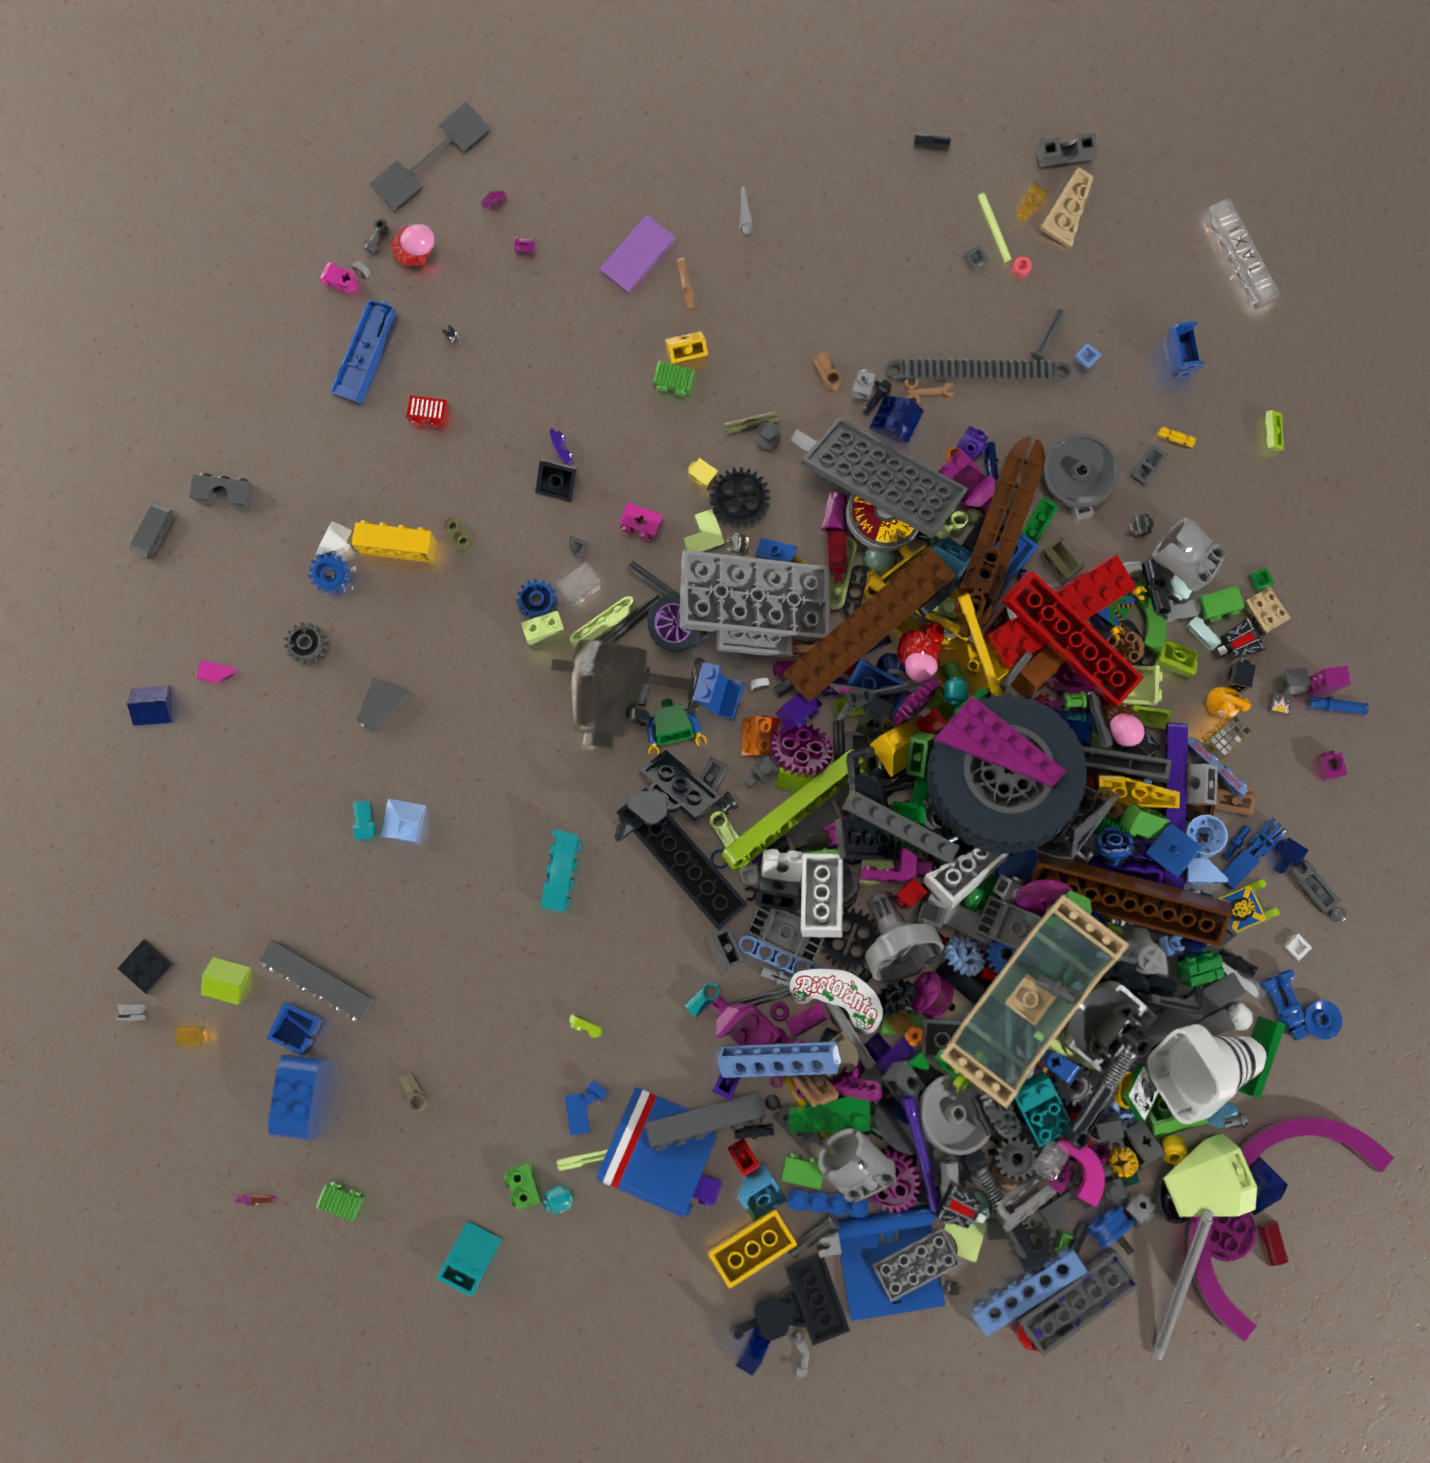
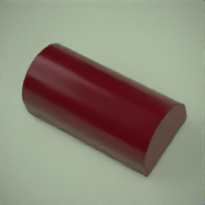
(1273, 1244)

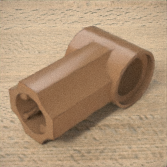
(827, 370)

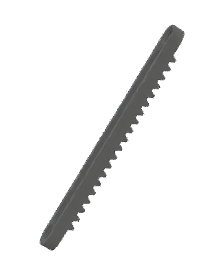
(978, 370)

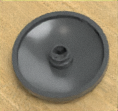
(1081, 470)

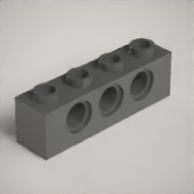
(904, 1081)

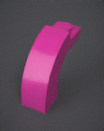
(1093, 1174)

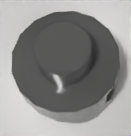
(767, 435)

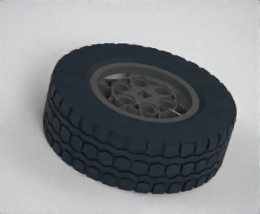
(1021, 817)

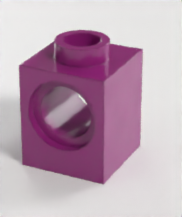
(1328, 773)

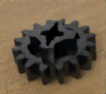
(897, 996)

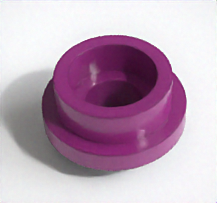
(784, 1016)

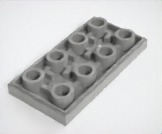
(916, 1264)

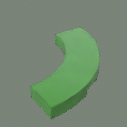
(1155, 625)

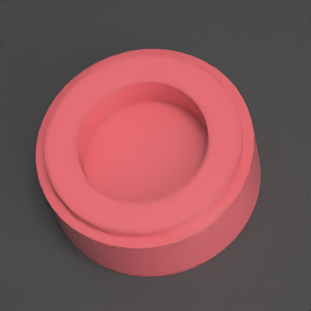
(1021, 266)

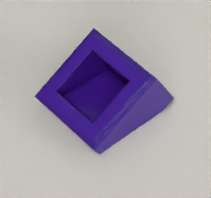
(876, 1046)

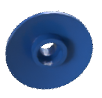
(1330, 1017)

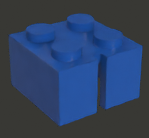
(294, 1027)

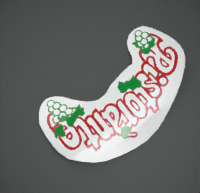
(839, 989)

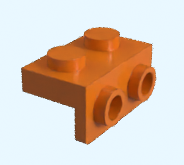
(756, 736)

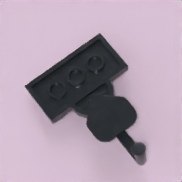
(671, 790)
(855, 836)
(1152, 990)
(813, 1301)

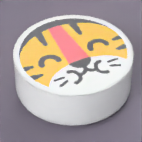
(759, 684)

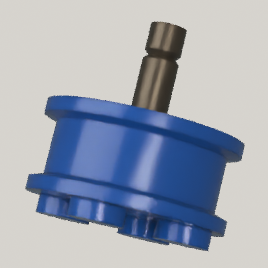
(1111, 1228)

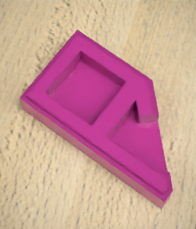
(213, 672)

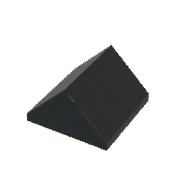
(556, 480)

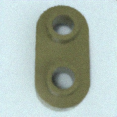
(458, 534)

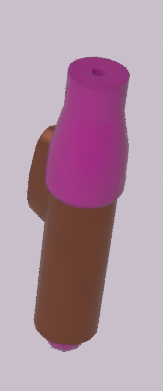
(253, 1200)

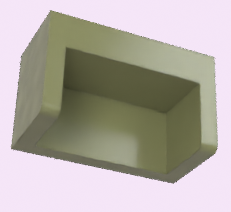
(1061, 560)

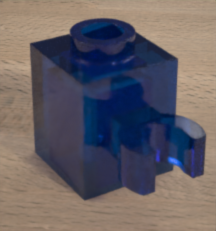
(1290, 853)

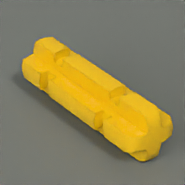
(1177, 437)

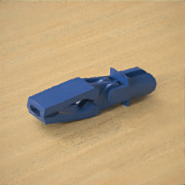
(1244, 861)

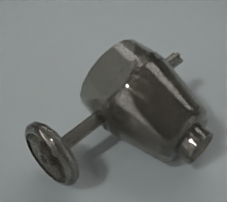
(608, 683)

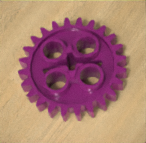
(915, 703)
(812, 750)
(906, 1177)

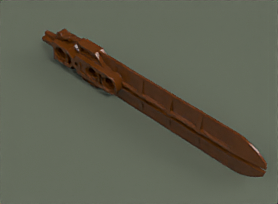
(973, 583)

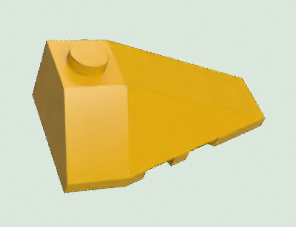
(894, 746)
(1139, 792)

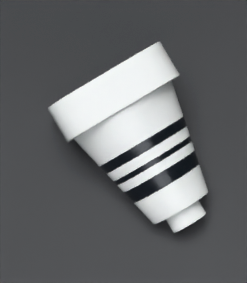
(1202, 1071)

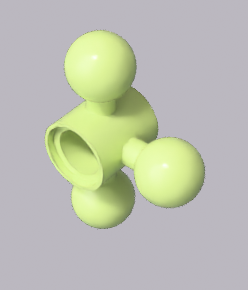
(972, 515)

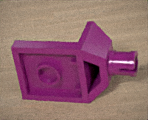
(967, 473)
(907, 869)
(744, 1023)

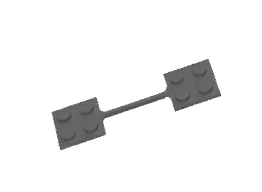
(398, 183)

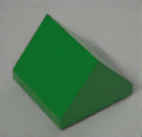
(919, 1062)

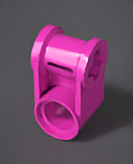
(339, 278)

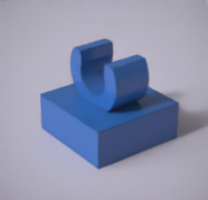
(595, 1093)

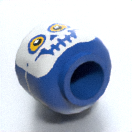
(890, 664)

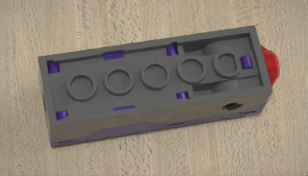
(1077, 1303)

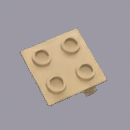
(1267, 610)

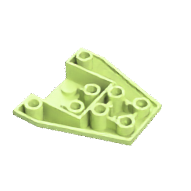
(1212, 1179)

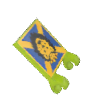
(1246, 907)

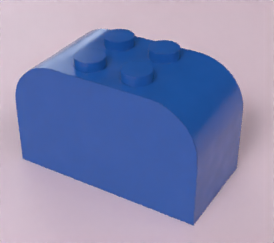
(297, 1097)

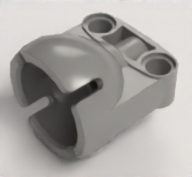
(1193, 558)
(856, 1165)

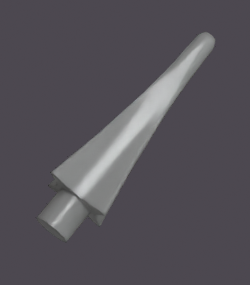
(745, 218)

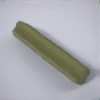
(750, 422)

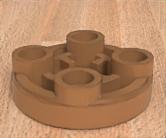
(1129, 646)

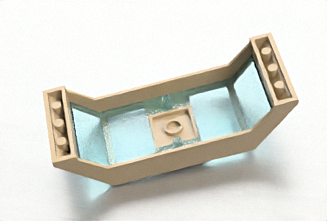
(1020, 1020)

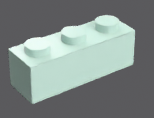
(1204, 633)

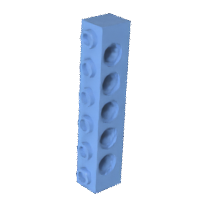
(779, 1059)
(991, 1323)

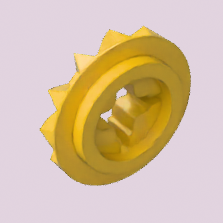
(1124, 1154)

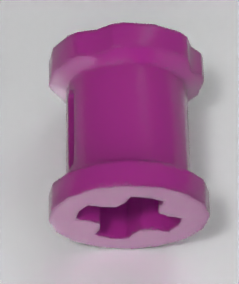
(524, 245)

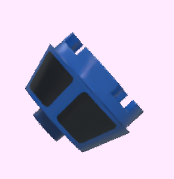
(1113, 846)

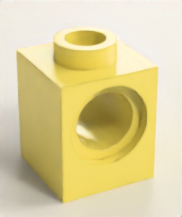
(702, 473)

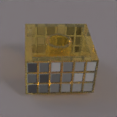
(1226, 736)

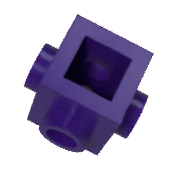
(973, 442)

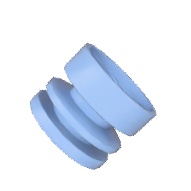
(1212, 831)

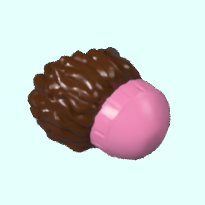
(1123, 725)

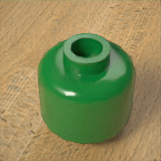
(976, 899)

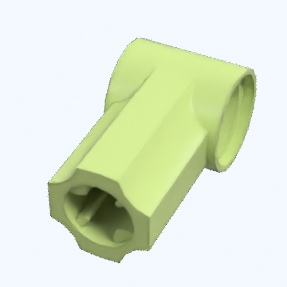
(725, 831)

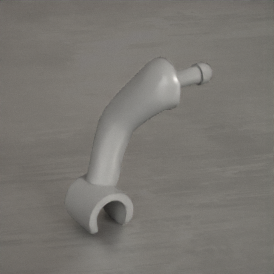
(800, 1342)

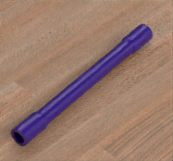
(911, 1113)

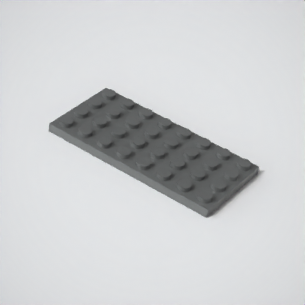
(885, 477)

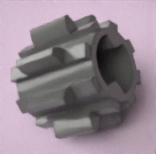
(1141, 524)

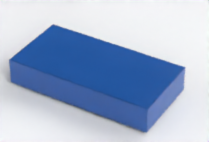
(577, 1114)

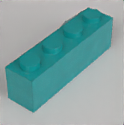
(560, 871)

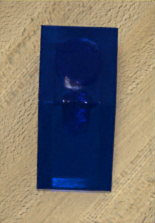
(752, 1352)

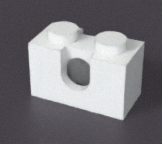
(782, 865)

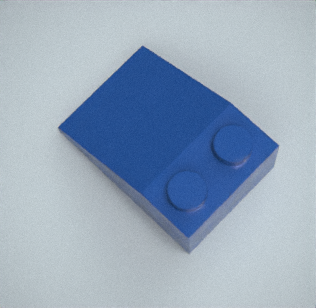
(873, 678)

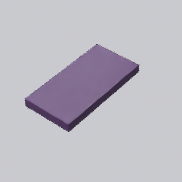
(637, 253)

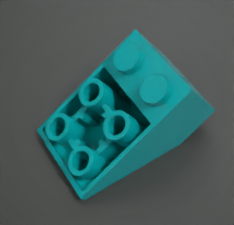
(1041, 1108)
(469, 1259)

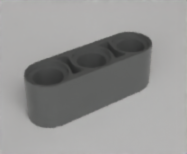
(151, 530)

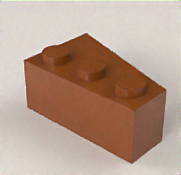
(1037, 672)

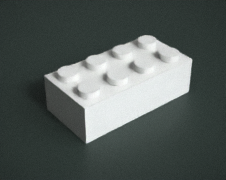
(822, 895)

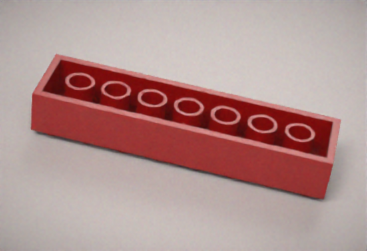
(1085, 594)
(1072, 638)

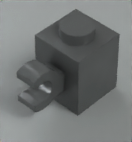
(763, 771)
(1111, 1128)
(1113, 1187)

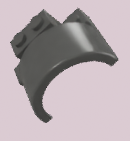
(1102, 1022)

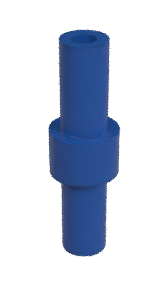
(1236, 842)

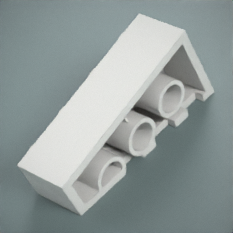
(956, 880)

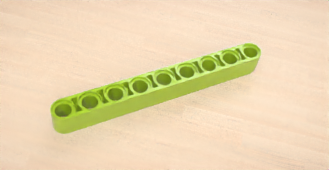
(789, 813)

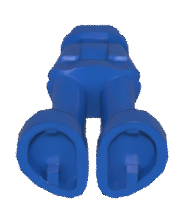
(1290, 1015)

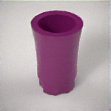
(835, 513)

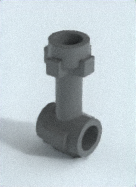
(381, 229)

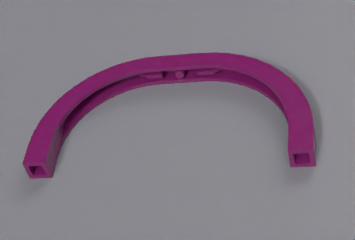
(1355, 1140)

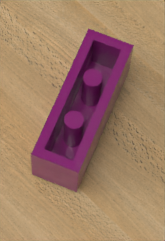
(1329, 681)

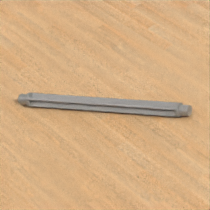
(1183, 1284)

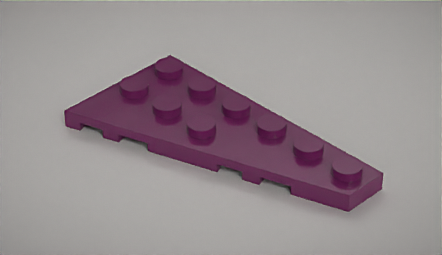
(992, 740)

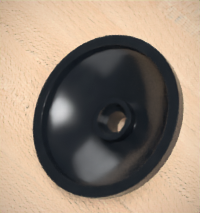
(1165, 1204)

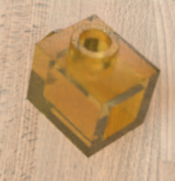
(190, 1036)

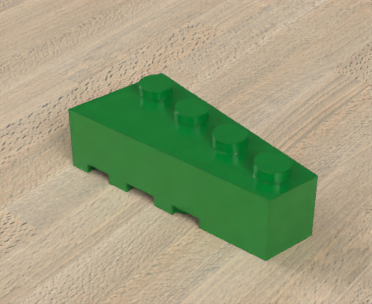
(831, 1116)

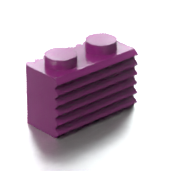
(806, 1019)

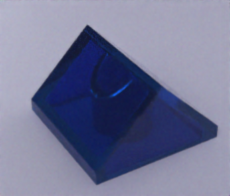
(150, 705)

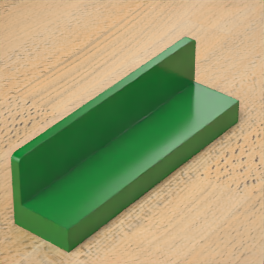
(1269, 1035)

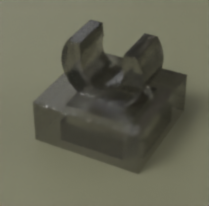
(739, 544)

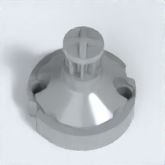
(902, 946)
(1149, 954)

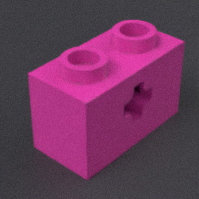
(634, 514)

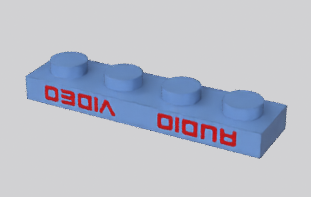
(1225, 775)

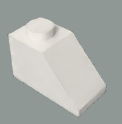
(335, 539)

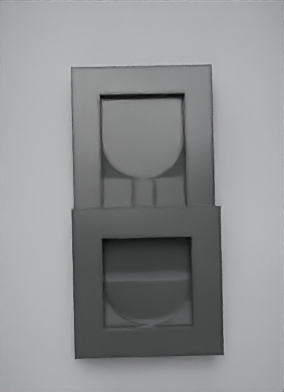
(1149, 464)

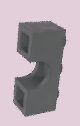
(1080, 149)
(205, 487)
(1054, 1209)

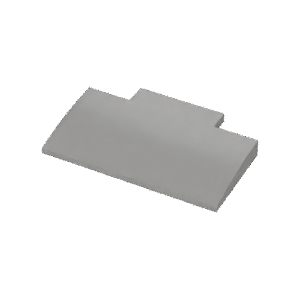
(754, 602)

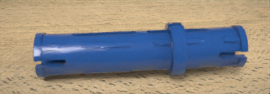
(1338, 705)

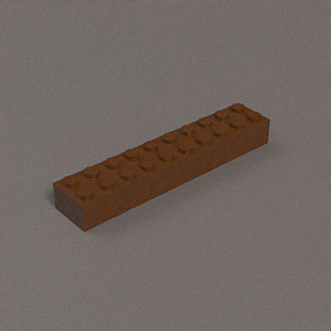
(869, 625)
(1140, 900)

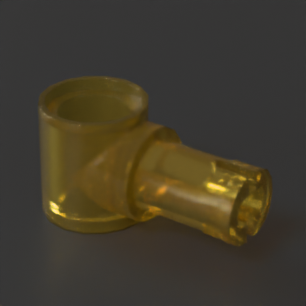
(1034, 196)

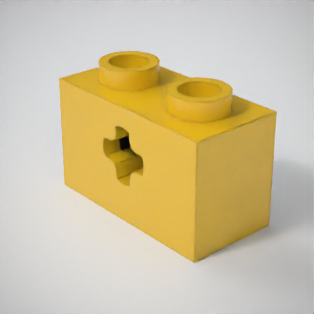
(686, 347)

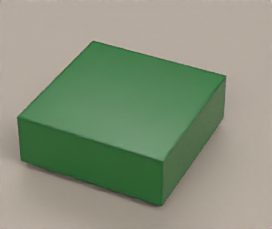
(1261, 579)

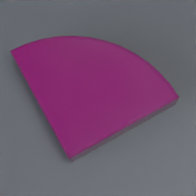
(491, 197)

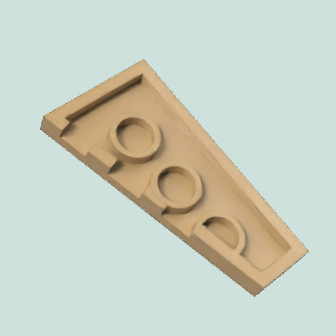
(1065, 214)

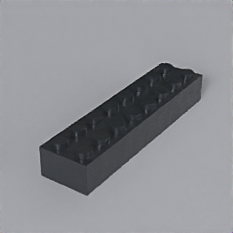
(689, 868)

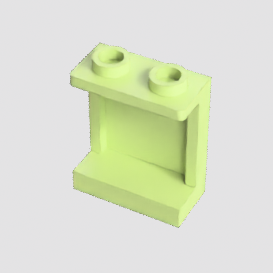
(544, 630)
(1148, 689)

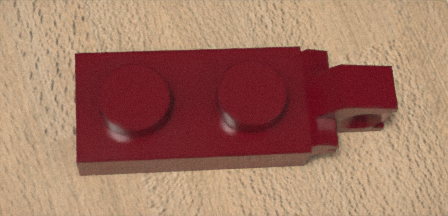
(837, 554)

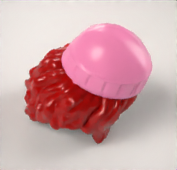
(412, 245)
(918, 655)

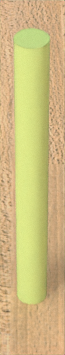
(994, 227)

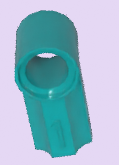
(364, 826)
(701, 1000)

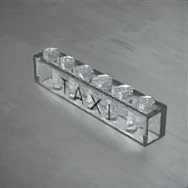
(1241, 253)

